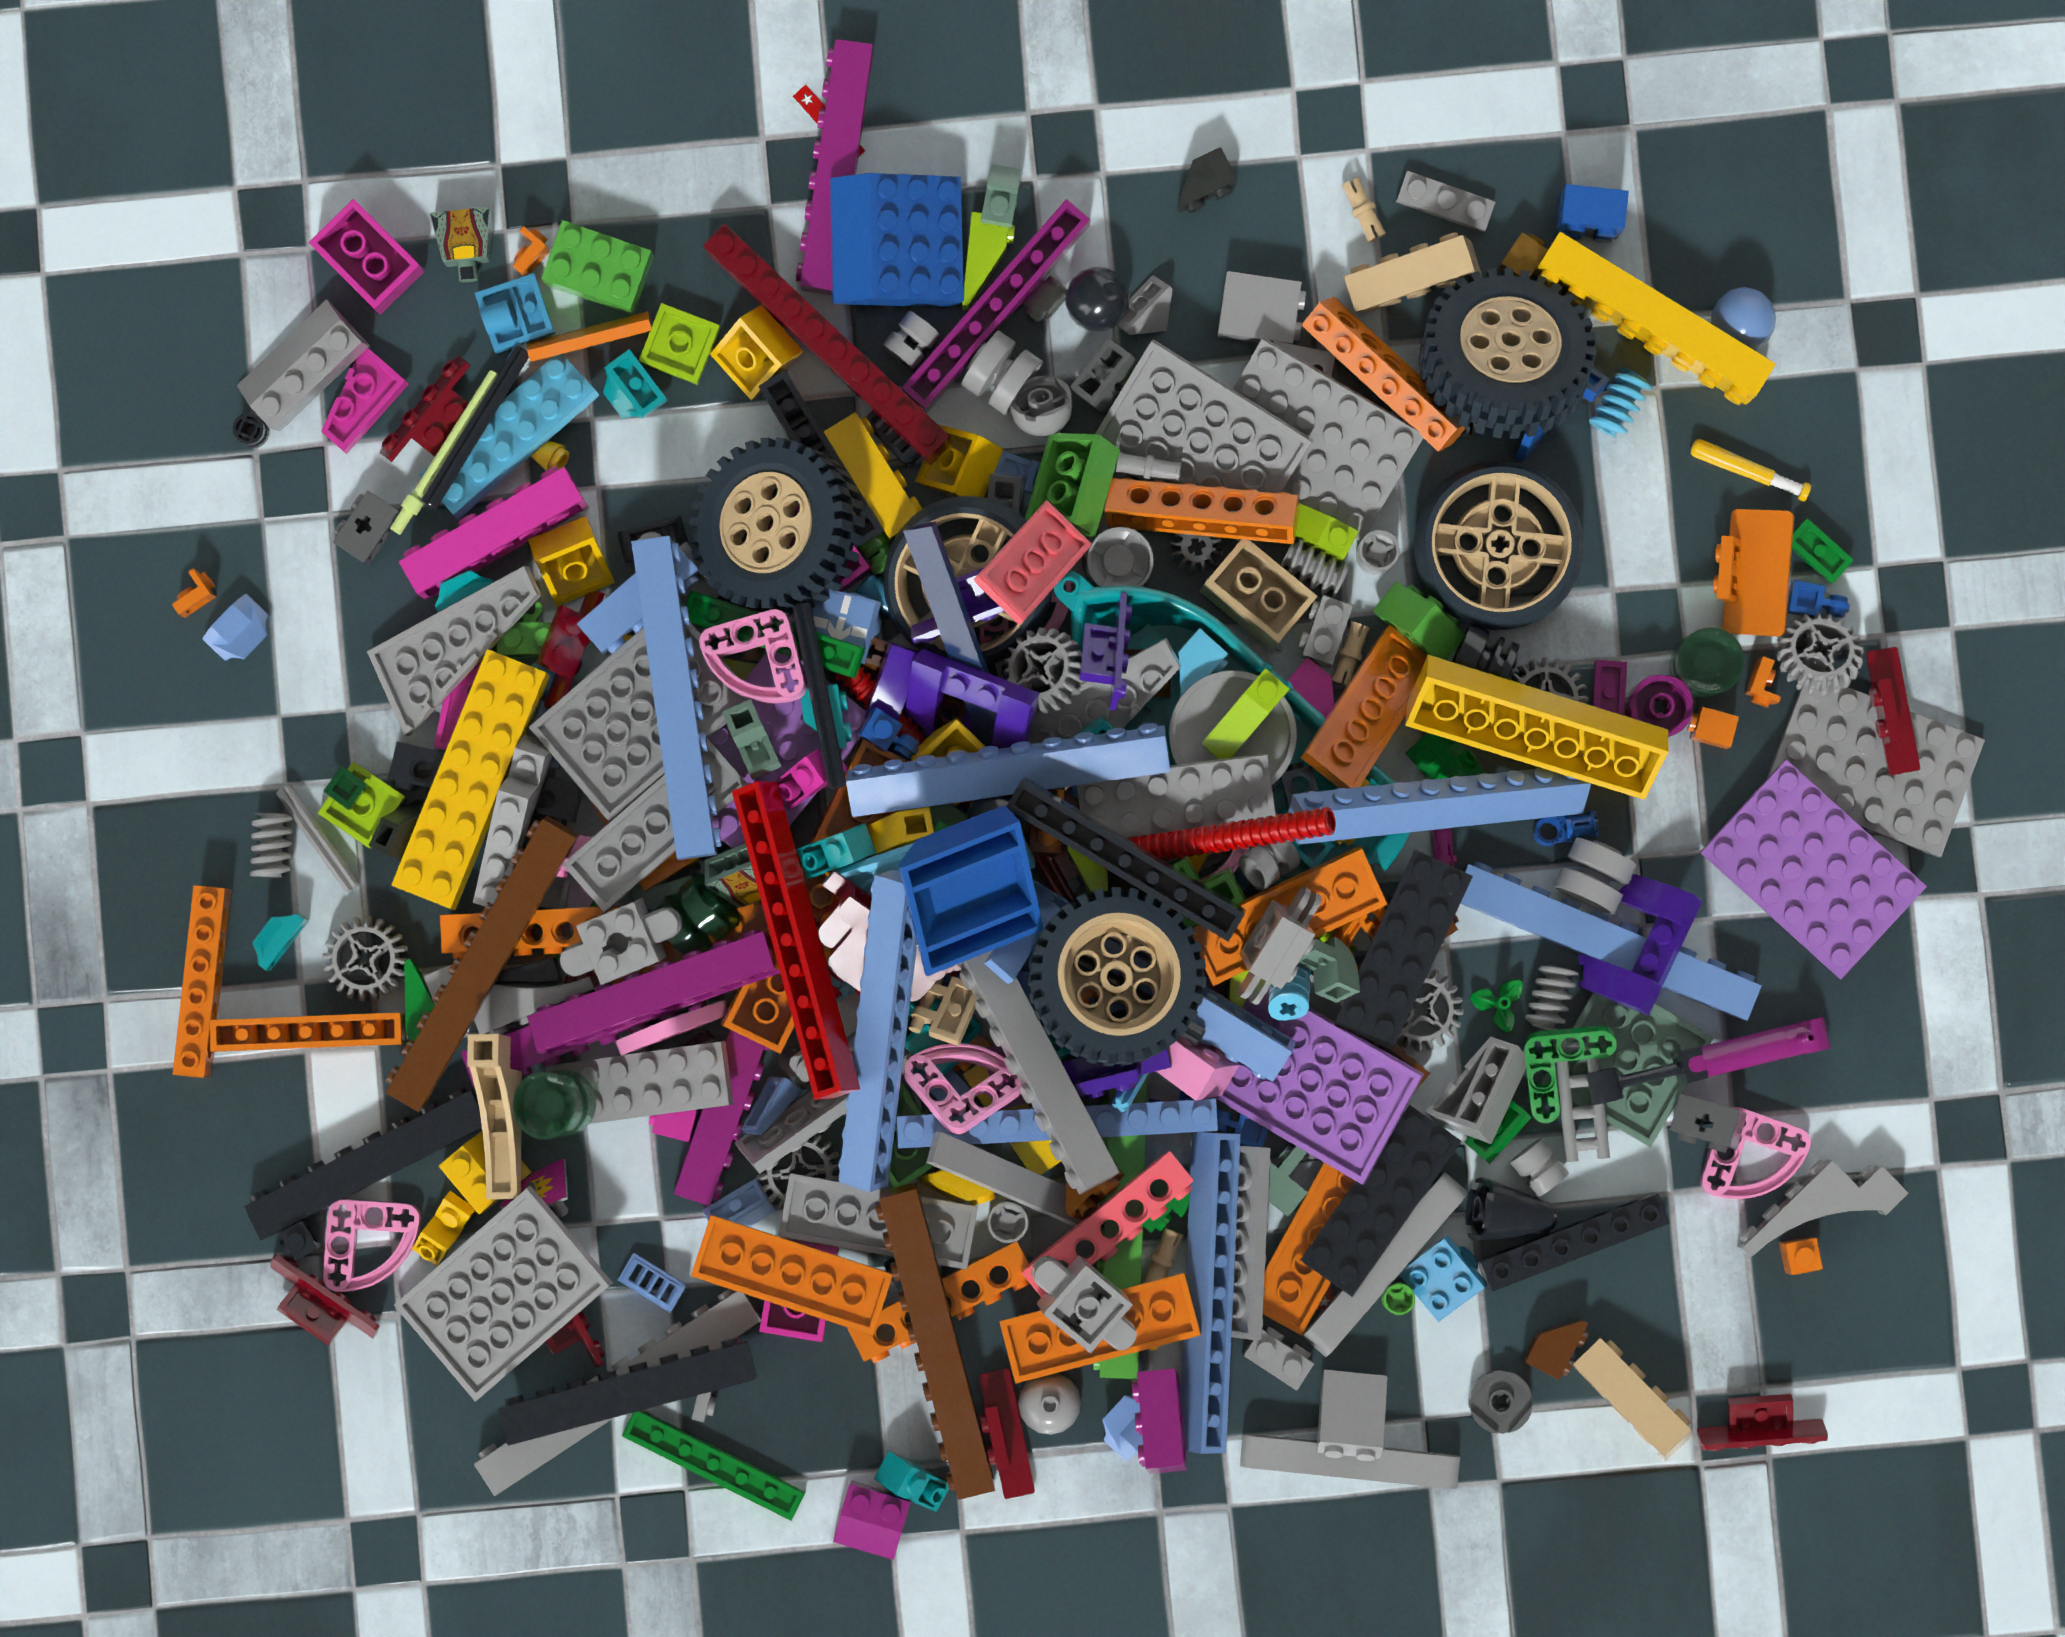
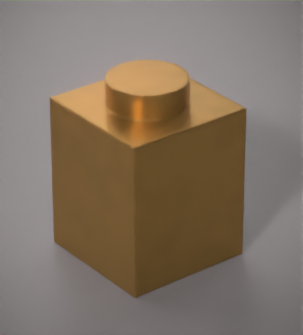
(1524, 254)

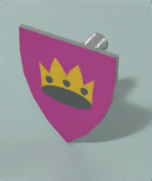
(550, 1185)

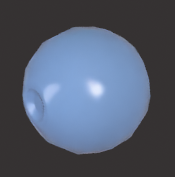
(1745, 316)

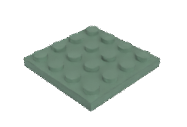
(1641, 1045)

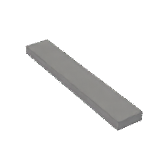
(999, 1176)

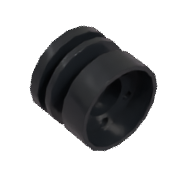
(1477, 655)

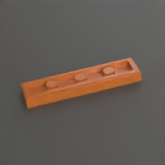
(589, 336)

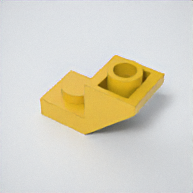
(443, 1229)

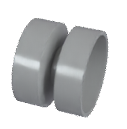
(993, 367)
(1118, 558)
(1599, 867)

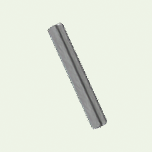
(318, 838)

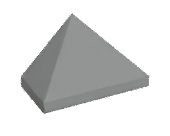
(1148, 308)

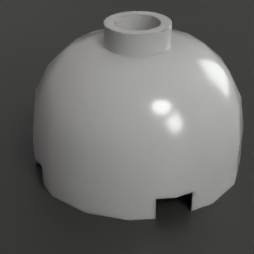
(1042, 406)
(1049, 1403)

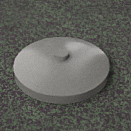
(1209, 702)

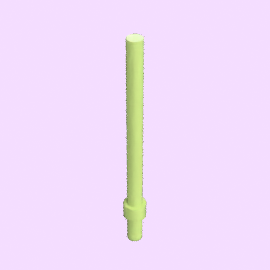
(412, 503)

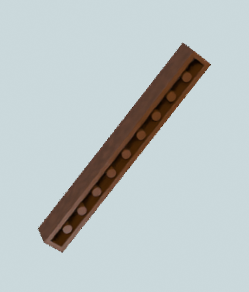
(482, 963)
(936, 1340)

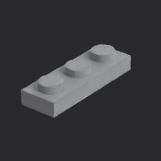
(1445, 201)

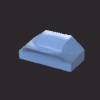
(238, 629)
(1121, 1428)

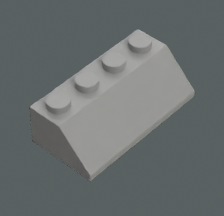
(302, 366)

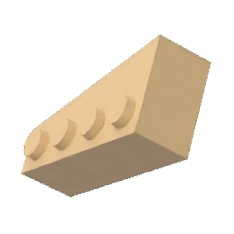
(1411, 273)
(1634, 1398)

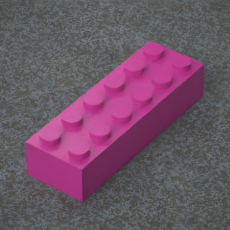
(494, 532)

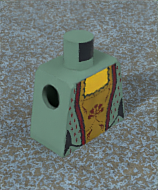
(464, 239)
(732, 877)

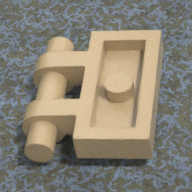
(952, 1015)

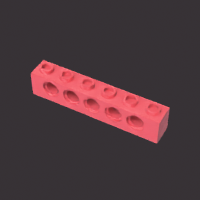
(1165, 1168)

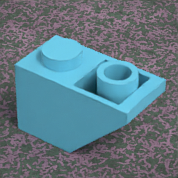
(1199, 659)

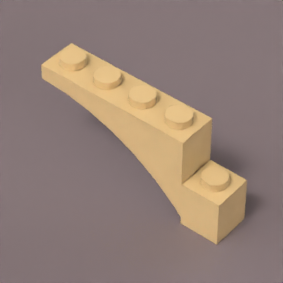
(495, 1088)

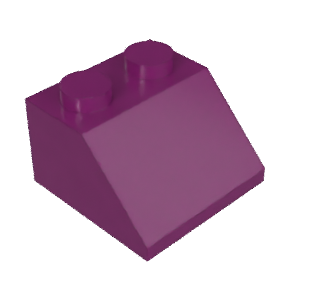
(871, 1520)

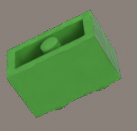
(525, 638)

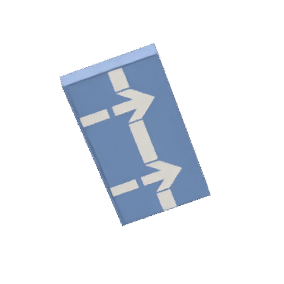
(845, 618)

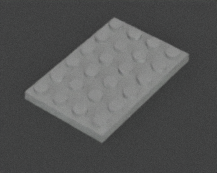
(1207, 426)
(1355, 443)
(609, 726)
(1839, 751)
(503, 1293)

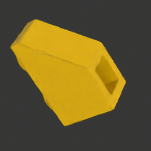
(900, 829)

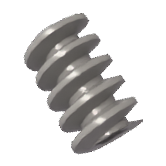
(1315, 568)
(270, 845)
(1550, 997)

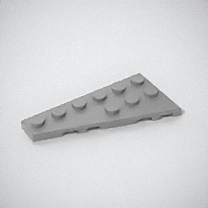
(438, 653)
(1145, 677)

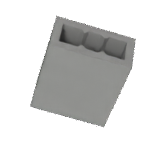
(1260, 308)
(1352, 1415)

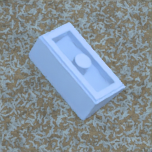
(744, 1205)

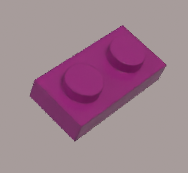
(1609, 685)

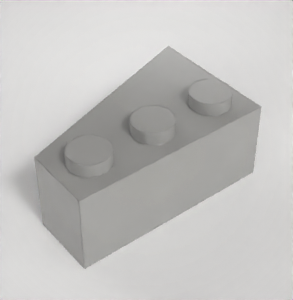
(1482, 1092)

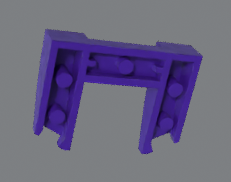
(935, 675)
(892, 684)
(1641, 986)

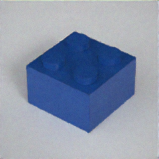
(1591, 212)

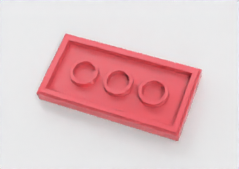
(1032, 562)

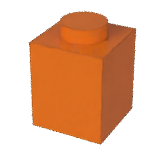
(1713, 727)
(1800, 1255)

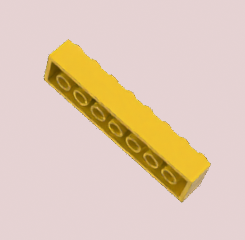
(1655, 320)
(1536, 727)
(468, 780)

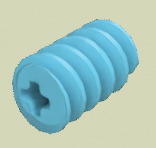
(1620, 402)
(1292, 999)

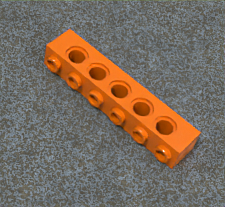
(1382, 371)
(1214, 521)
(457, 928)
(201, 980)
(307, 1032)
(1009, 1256)

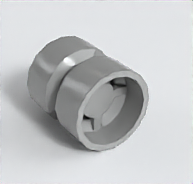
(918, 332)
(1377, 552)
(1266, 863)
(1539, 1167)
(1008, 1221)

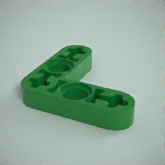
(1548, 1059)

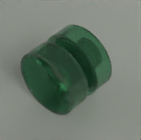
(1708, 662)
(703, 916)
(554, 1104)

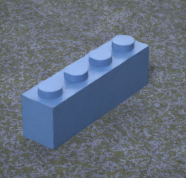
(622, 610)

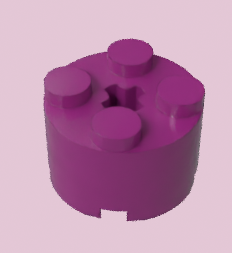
(1660, 688)

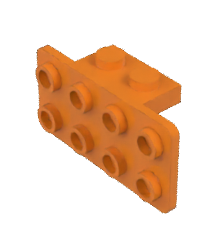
(1755, 572)

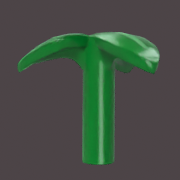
(1508, 993)

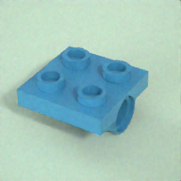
(514, 313)
(1444, 1277)

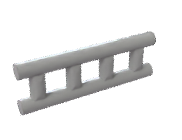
(1570, 1113)

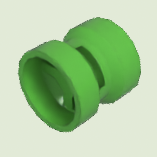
(876, 553)
(1398, 1298)

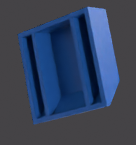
(896, 240)
(970, 889)

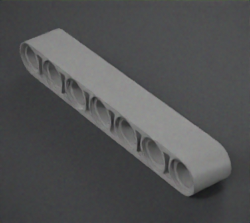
(1344, 1311)
(1394, 1465)

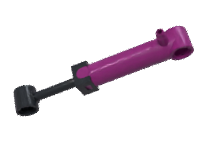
(1717, 1058)

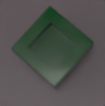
(346, 788)

